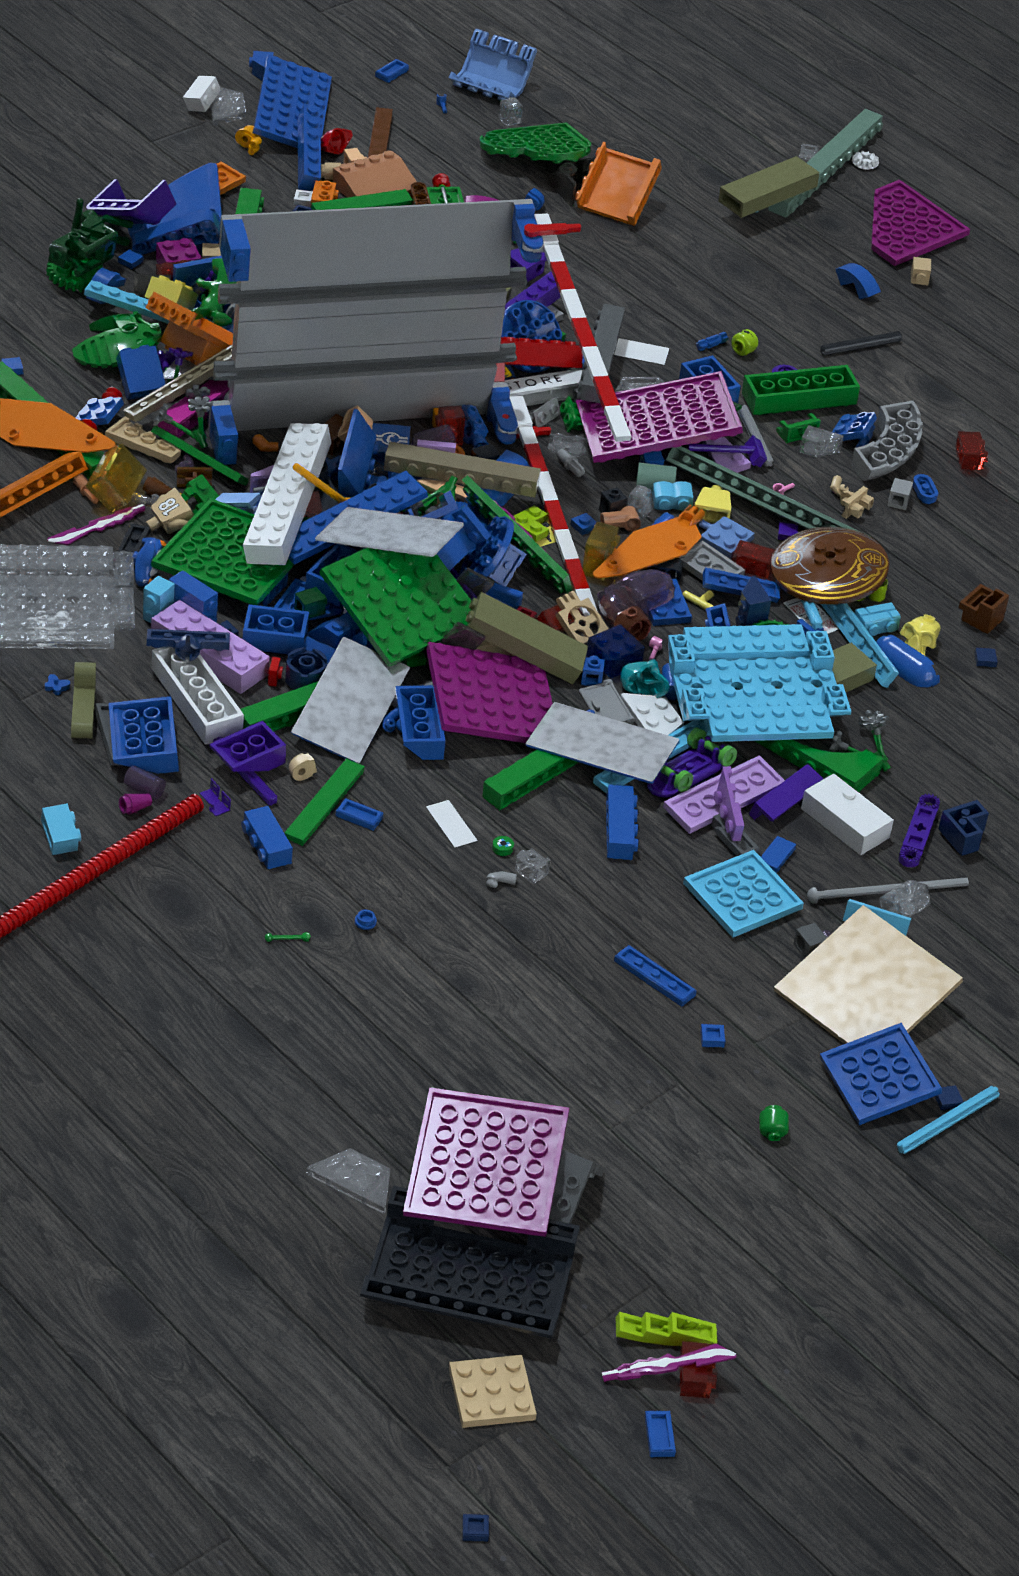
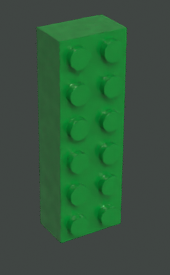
(800, 389)

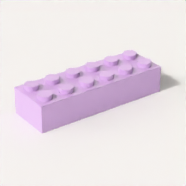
(237, 667)

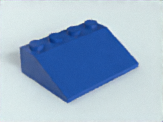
(357, 457)
(144, 734)

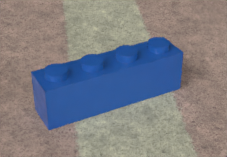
(620, 822)

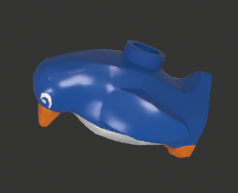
(143, 559)

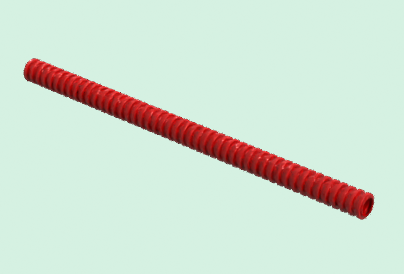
(99, 864)

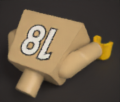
(170, 512)

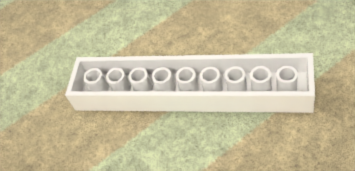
(286, 495)

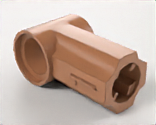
(626, 518)

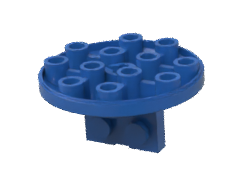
(530, 321)
(496, 555)

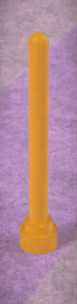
(318, 483)

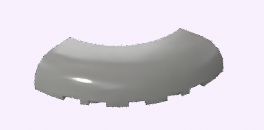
(899, 439)

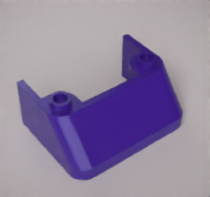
(145, 211)

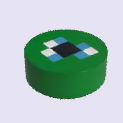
(503, 845)

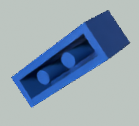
(267, 837)

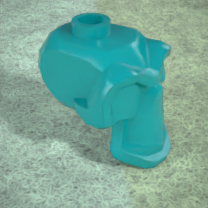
(644, 679)

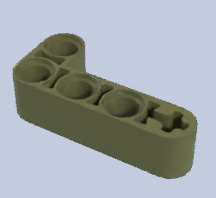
(83, 700)

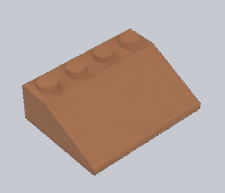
(373, 175)

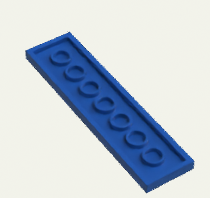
(387, 496)

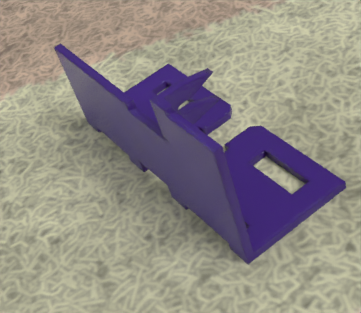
(218, 806)

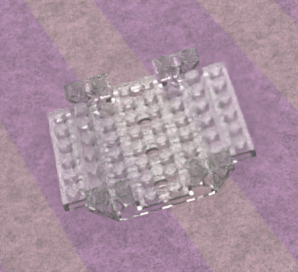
(70, 596)

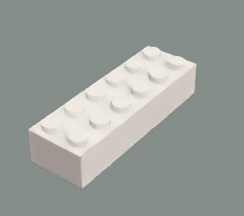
(198, 694)

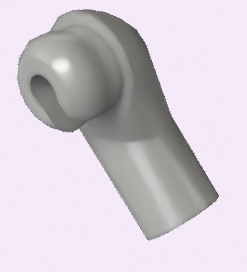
(505, 877)

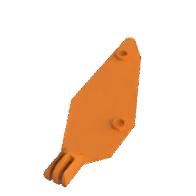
(47, 427)
(654, 545)

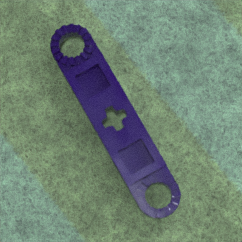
(916, 840)

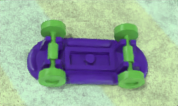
(692, 765)

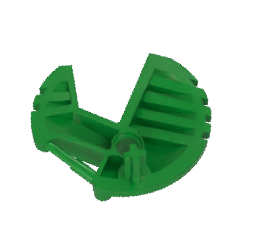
(119, 333)

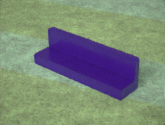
(785, 794)

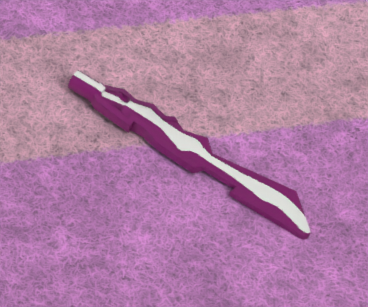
(99, 524)
(669, 1363)

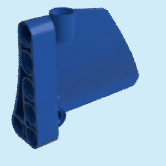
(193, 217)

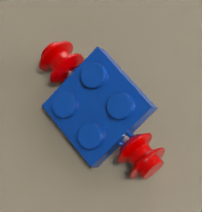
(101, 410)

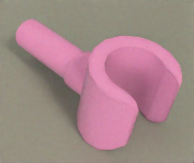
(780, 488)
(656, 644)

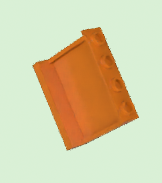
(617, 185)
(186, 319)

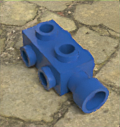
(474, 427)

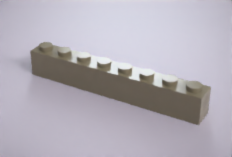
(442, 464)

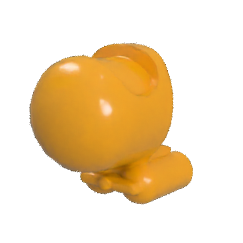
(248, 139)

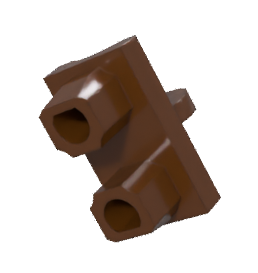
(186, 474)

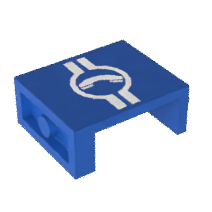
(389, 433)

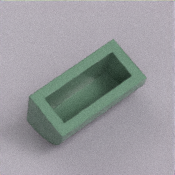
(653, 473)

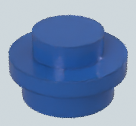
(365, 920)

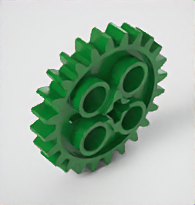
(66, 275)

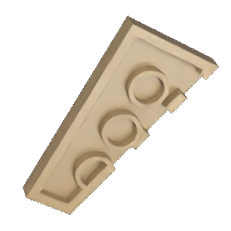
(146, 442)

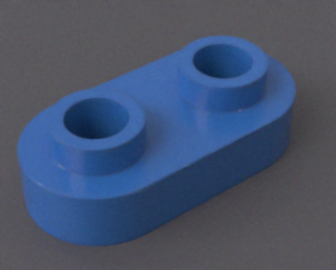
(925, 488)

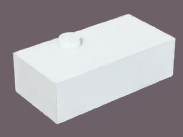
(847, 814)

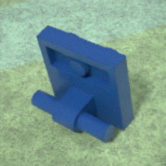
(856, 427)

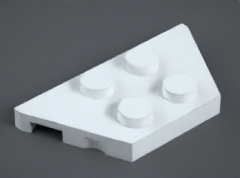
(653, 713)

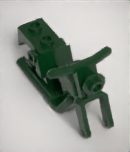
(91, 240)

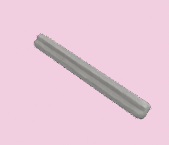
(752, 429)

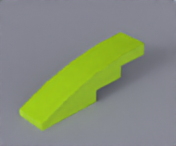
(664, 1330)

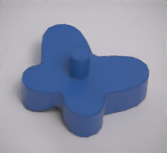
(56, 684)

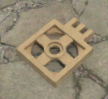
(569, 604)

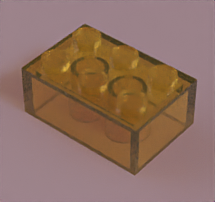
(116, 478)

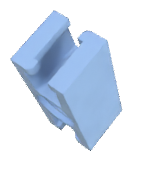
(241, 500)

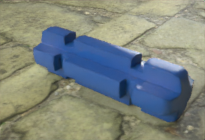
(712, 341)

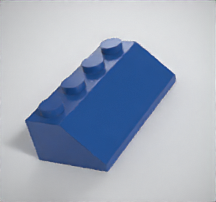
(420, 721)

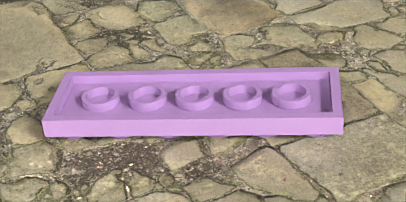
(697, 805)

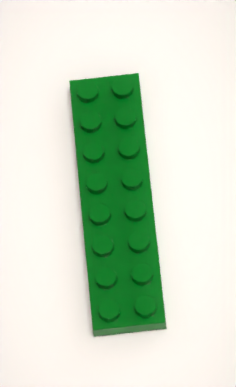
(536, 555)

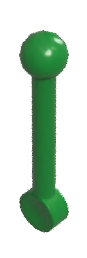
(305, 937)

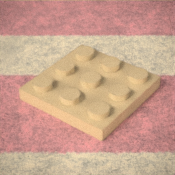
(492, 1391)

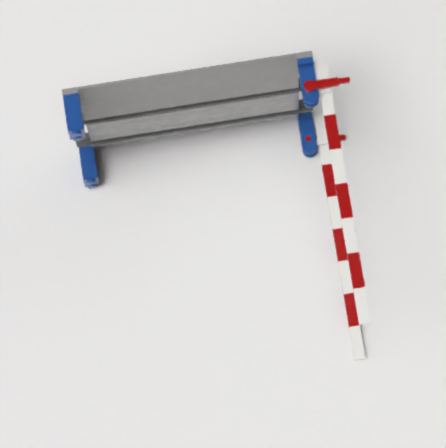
(391, 318)

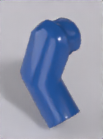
(389, 719)

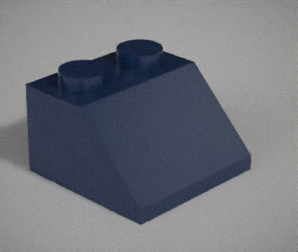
(753, 604)

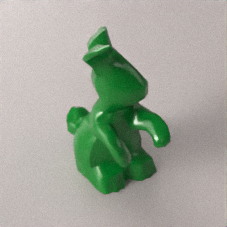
(210, 307)

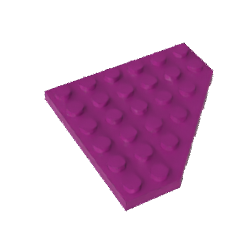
(909, 224)

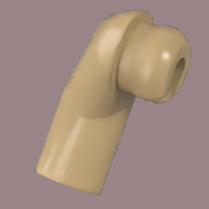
(837, 487)

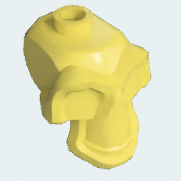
(921, 633)

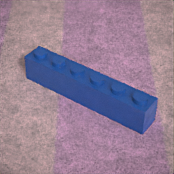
(309, 147)

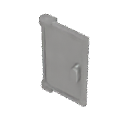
(607, 701)

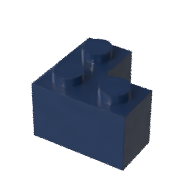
(964, 826)

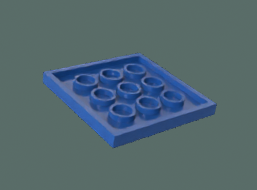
(880, 1073)

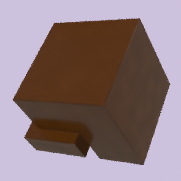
(984, 608)

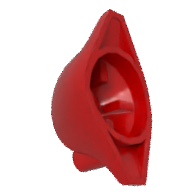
(335, 140)

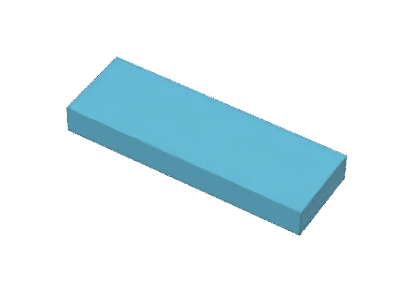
(898, 921)

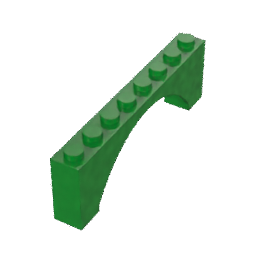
(853, 768)

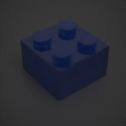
(616, 648)

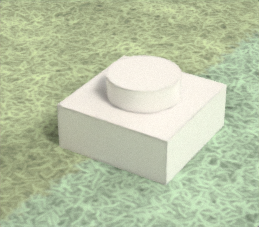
(303, 197)

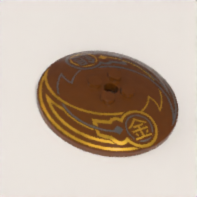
(853, 572)

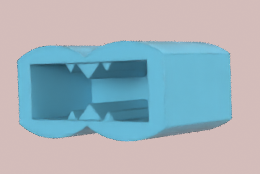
(672, 495)

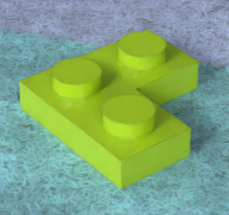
(531, 521)

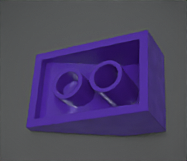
(251, 749)

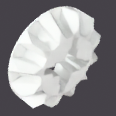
(865, 160)

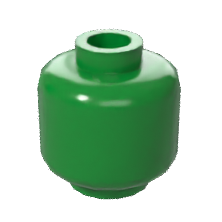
(774, 1122)

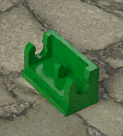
(795, 431)

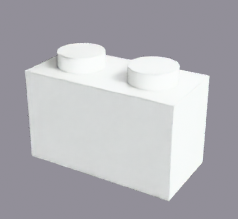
(202, 93)

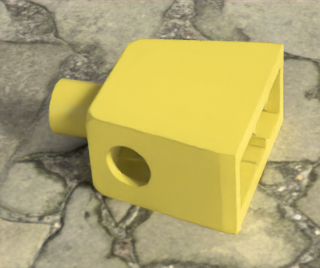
(714, 502)

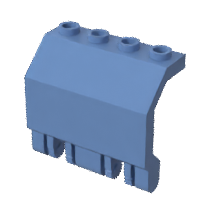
(495, 67)

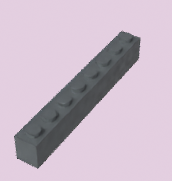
(606, 336)

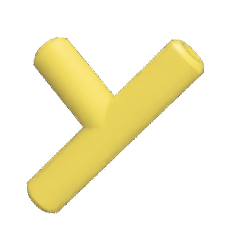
(699, 601)

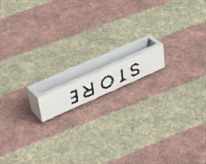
(546, 386)

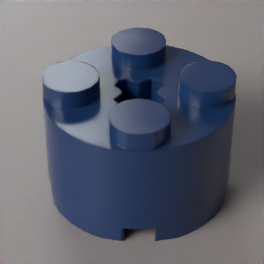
(304, 667)

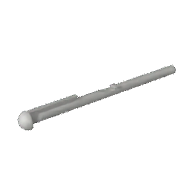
(813, 895)

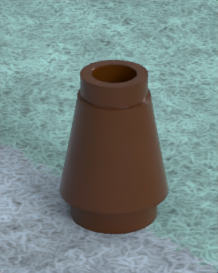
(155, 486)

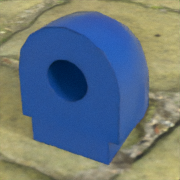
(537, 198)

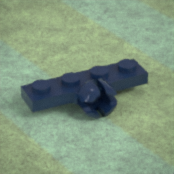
(188, 642)

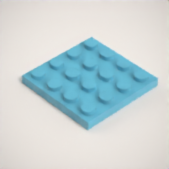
(743, 893)

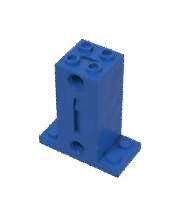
(465, 539)

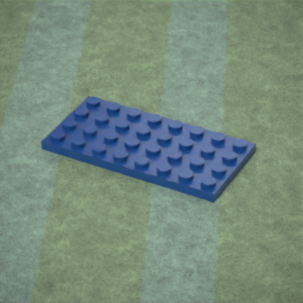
(281, 98)

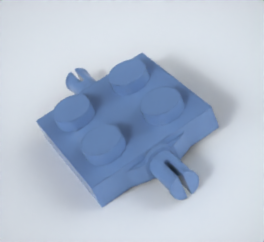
(725, 535)

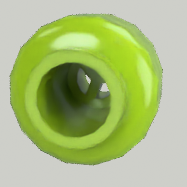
(744, 342)

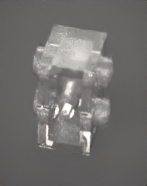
(906, 898)

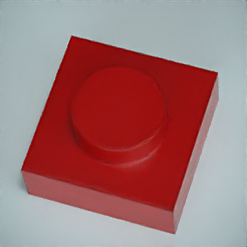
(275, 671)

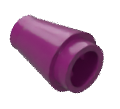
(134, 802)

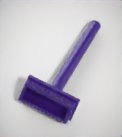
(752, 447)

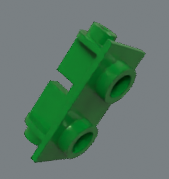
(570, 415)

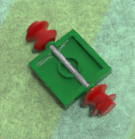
(442, 192)

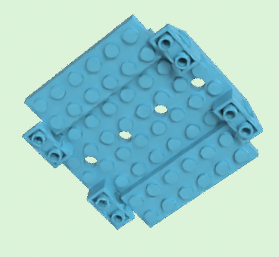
(756, 659)

